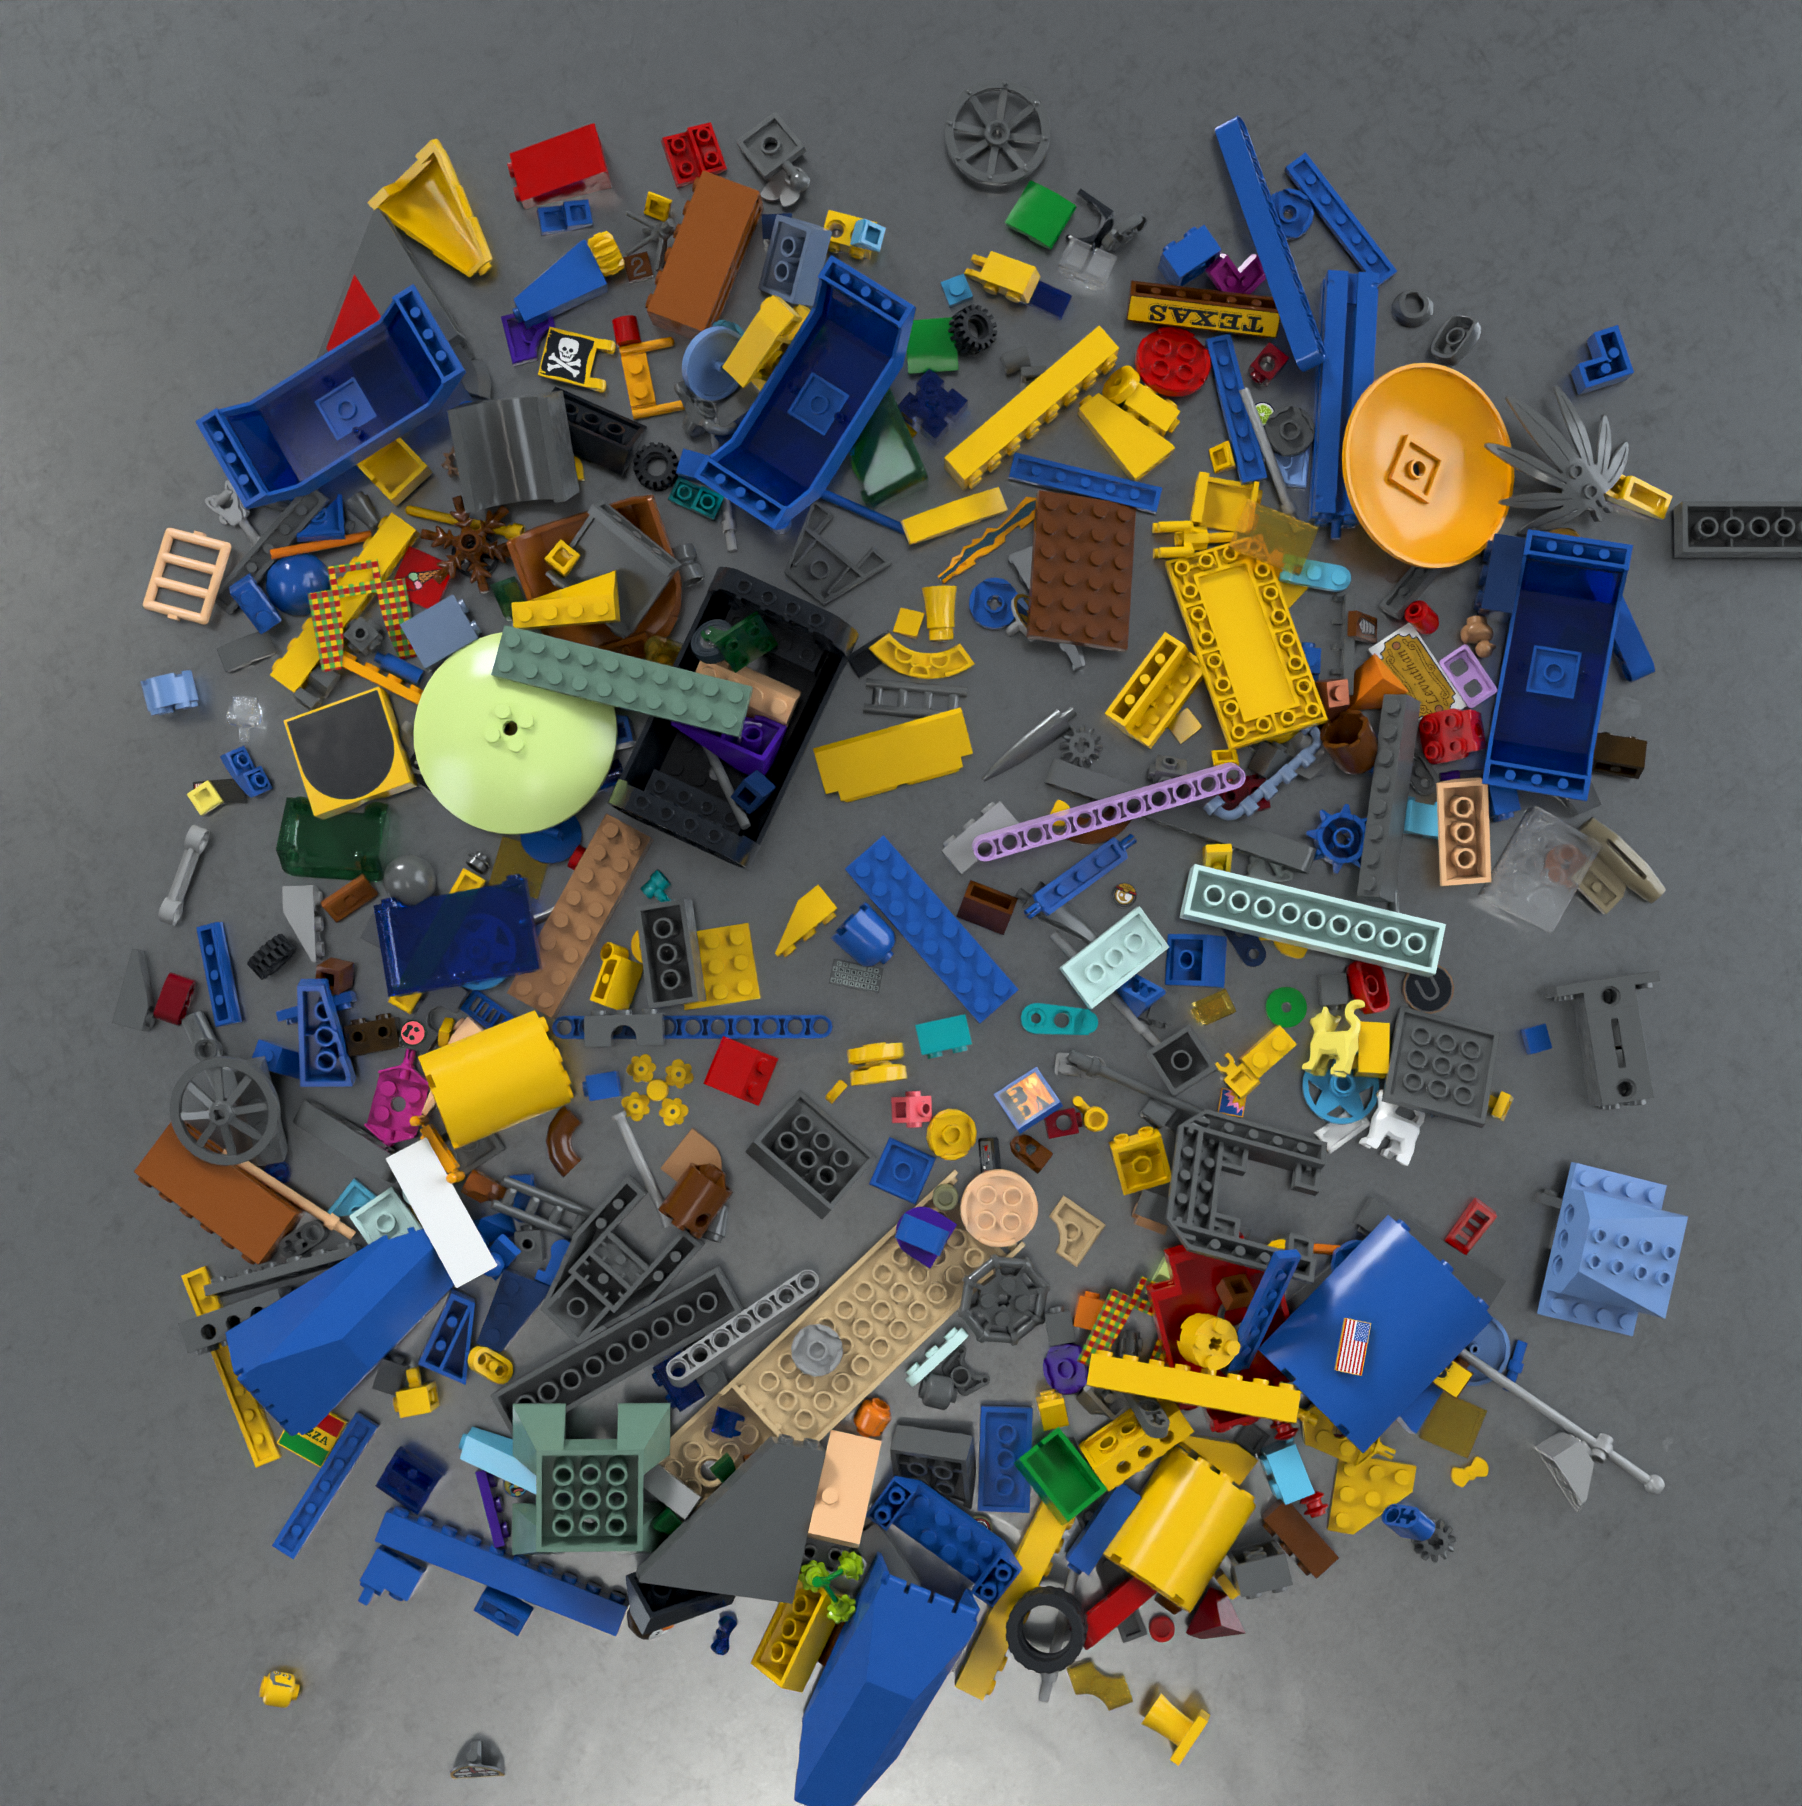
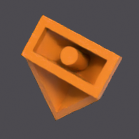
(1371, 683)

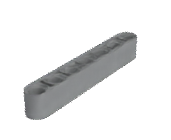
(737, 1339)

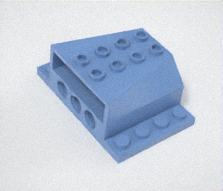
(1611, 1251)

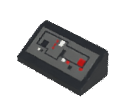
(989, 1154)

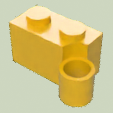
(616, 978)

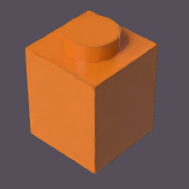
(1087, 1310)

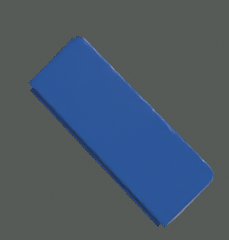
(503, 1610)

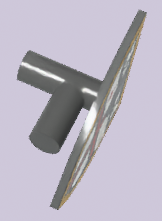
(475, 1769)

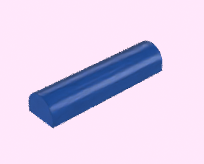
(219, 974)

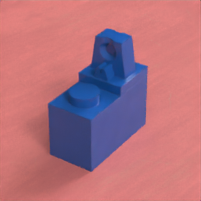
(391, 1573)

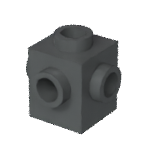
(370, 642)
(1167, 768)

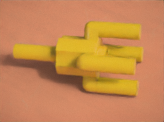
(1186, 538)

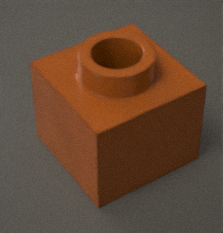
(1235, 1291)

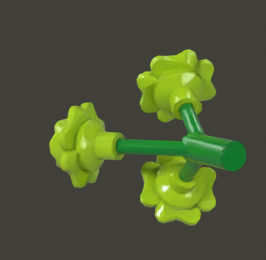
(816, 1576)

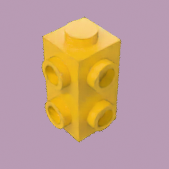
(1152, 410)

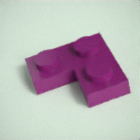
(1241, 280)

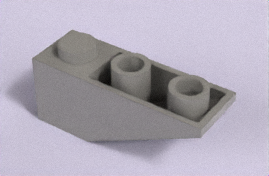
(302, 912)

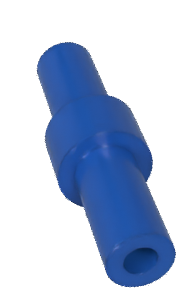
(1515, 1364)

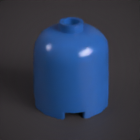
(866, 937)

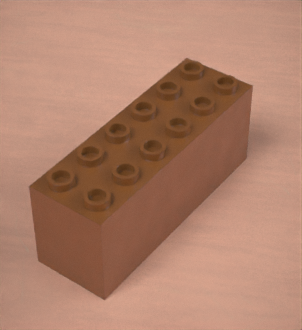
(704, 255)
(220, 1196)

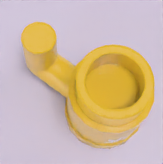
(1093, 1117)

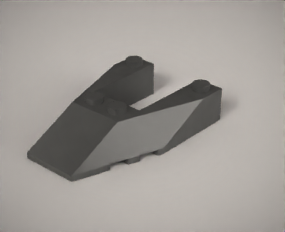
(603, 1277)

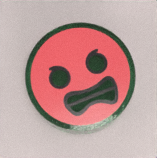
(413, 1033)

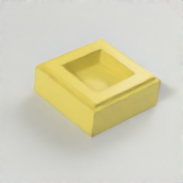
(205, 798)

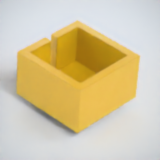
(395, 470)

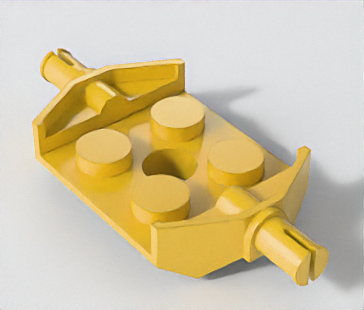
(1318, 1433)

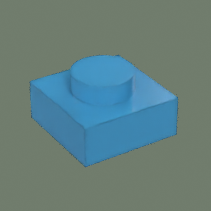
(956, 290)

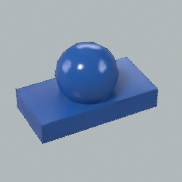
(503, 1253)

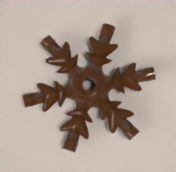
(462, 541)

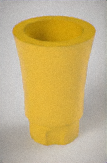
(940, 611)

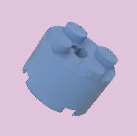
(170, 691)

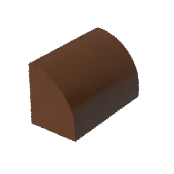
(987, 907)

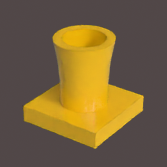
(1175, 1726)

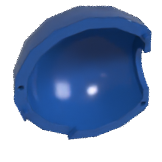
(293, 579)

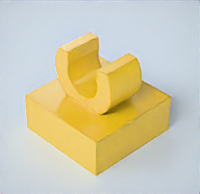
(1500, 1105)

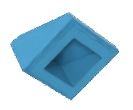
(867, 235)

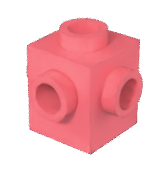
(917, 1109)

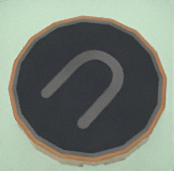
(1428, 993)

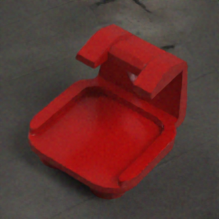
(1451, 735)

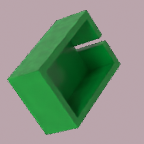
(1060, 1476)

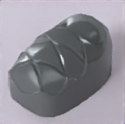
(1456, 339)

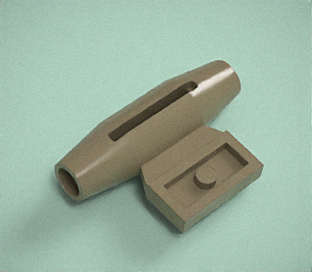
(1615, 869)

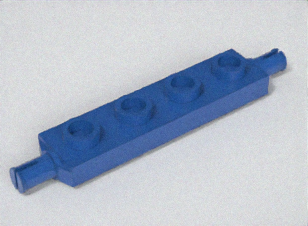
(1080, 876)

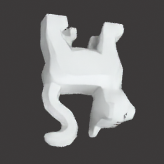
(1399, 1130)

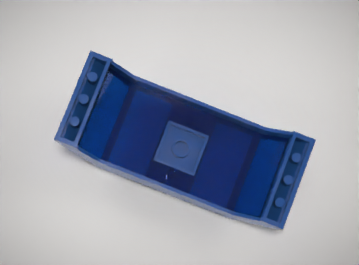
(814, 398)
(337, 407)
(1556, 665)

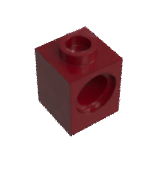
(1274, 357)
(1051, 1126)

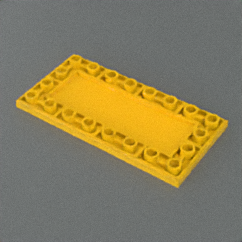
(1245, 645)

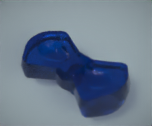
(721, 1644)

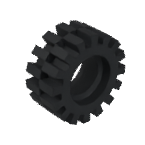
(980, 321)
(642, 459)
(271, 956)

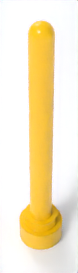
(508, 531)

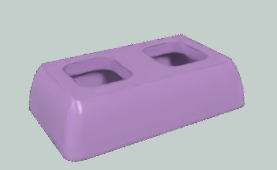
(1474, 671)

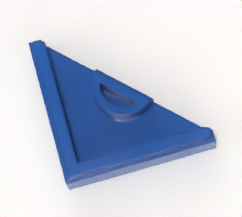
(326, 524)

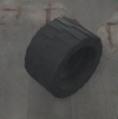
(1029, 1656)

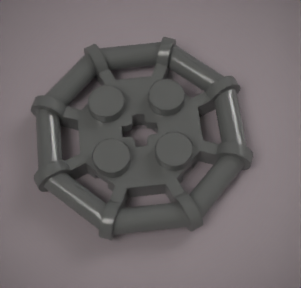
(1004, 1314)

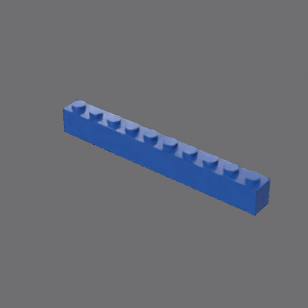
(502, 1571)

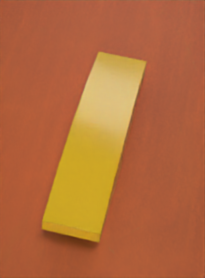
(954, 515)

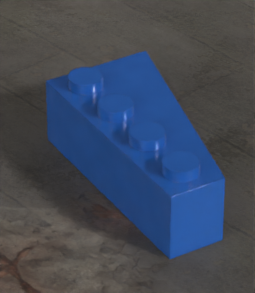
(322, 1045)

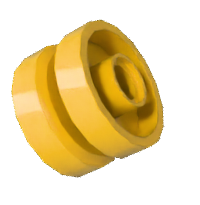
(877, 1064)

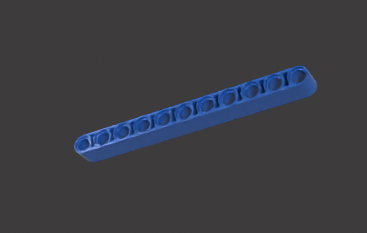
(1271, 244)
(706, 1032)

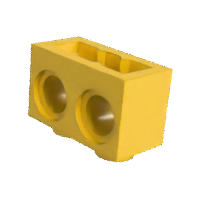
(846, 224)

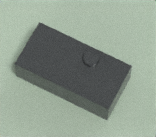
(670, 953)

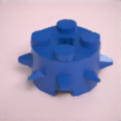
(1327, 845)

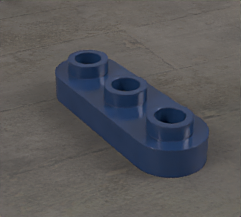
(1243, 945)

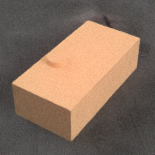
(844, 1489)

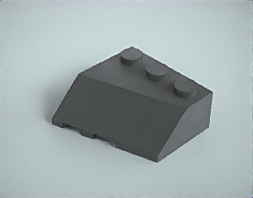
(936, 1458)

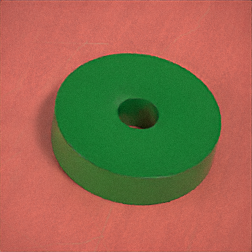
(1297, 1004)

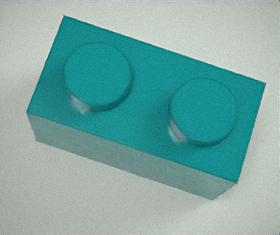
(943, 1035)

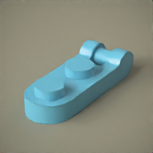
(1319, 576)

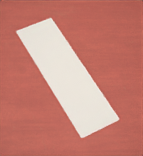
(441, 1212)

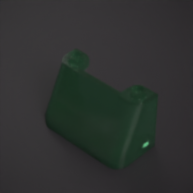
(887, 457)
(335, 846)

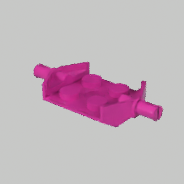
(395, 1082)

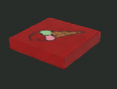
(418, 571)

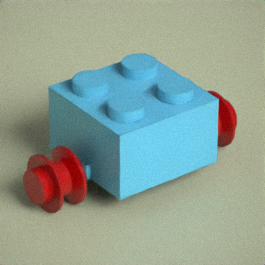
(1288, 1472)

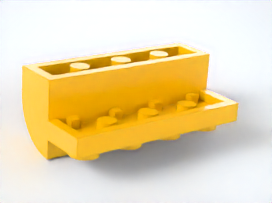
(1156, 691)

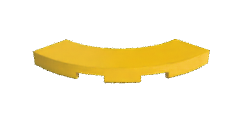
(921, 664)

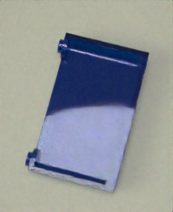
(458, 938)

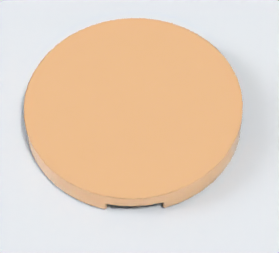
(999, 1208)

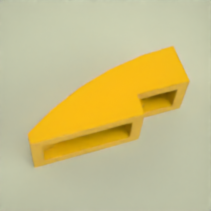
(1639, 497)

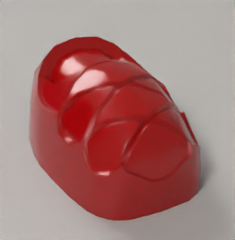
(1369, 985)

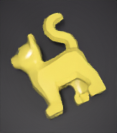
(1334, 1045)

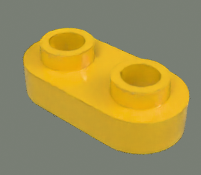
(488, 1364)

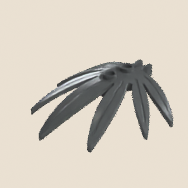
(1579, 478)

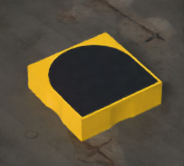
(350, 753)

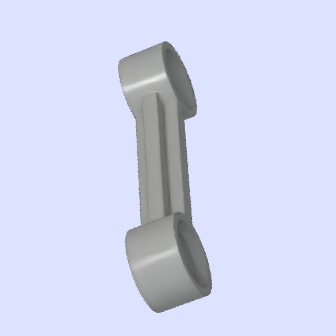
(173, 904)

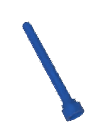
(863, 511)

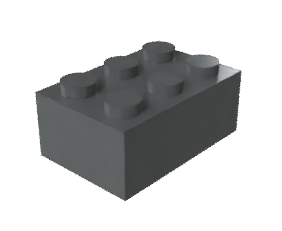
(1259, 1569)

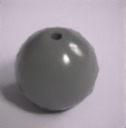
(409, 879)

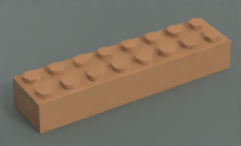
(582, 914)

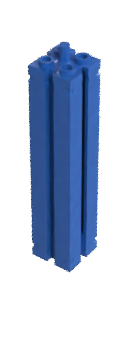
(1349, 338)

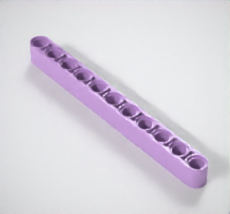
(1121, 813)

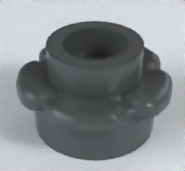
(478, 862)

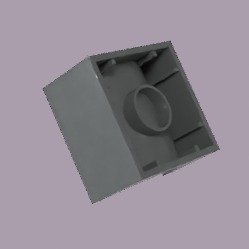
(513, 450)

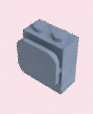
(440, 631)

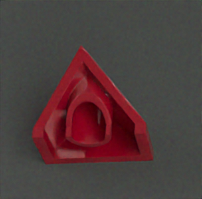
(1215, 1617)

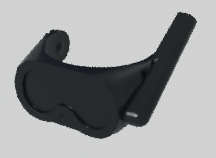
(1106, 224)

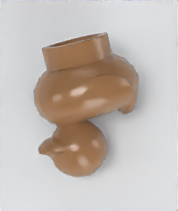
(1479, 633)

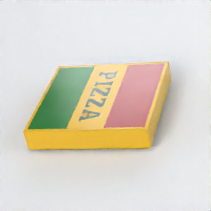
(316, 1443)

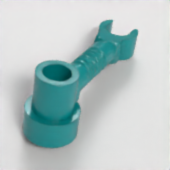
(656, 886)

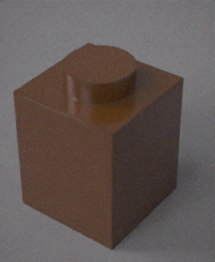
(337, 972)

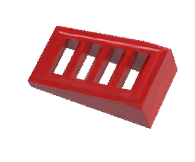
(1464, 1221)

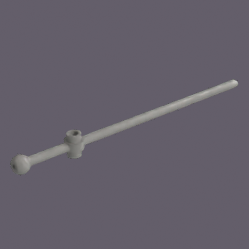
(1600, 1446)

